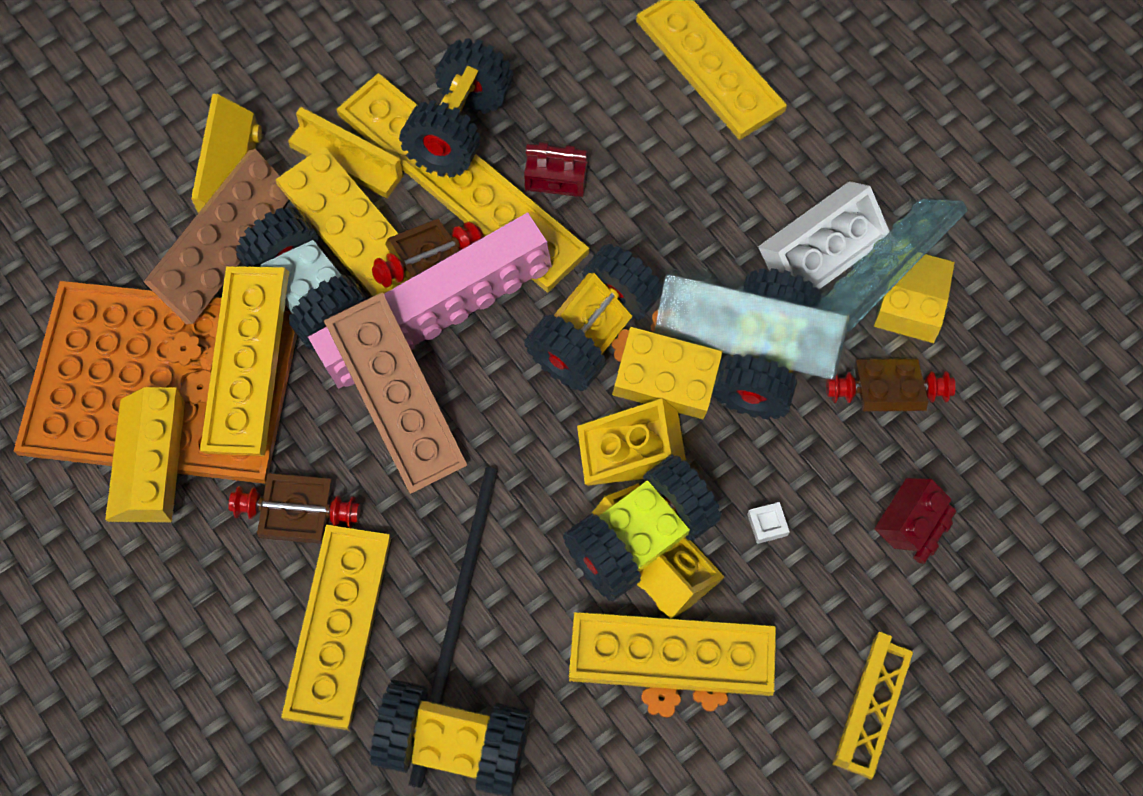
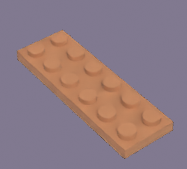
(198, 259)
(395, 392)

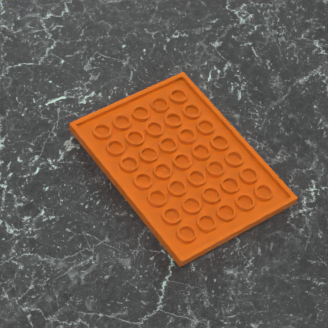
(110, 345)

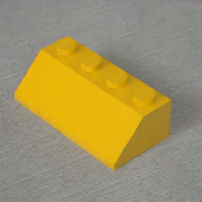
(226, 140)
(146, 456)
(675, 577)

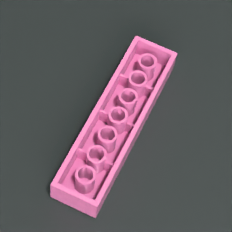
(455, 288)

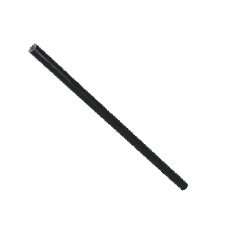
(459, 602)

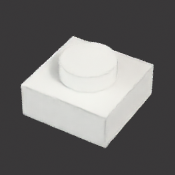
(768, 522)

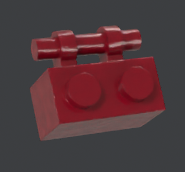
(556, 169)
(917, 518)

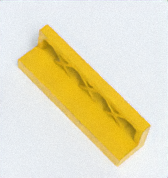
(360, 159)
(862, 700)

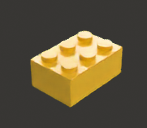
(667, 369)

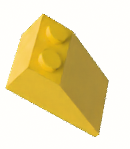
(918, 300)
(629, 442)

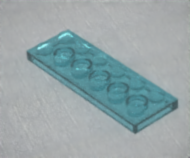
(892, 258)
(752, 324)

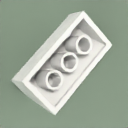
(828, 236)

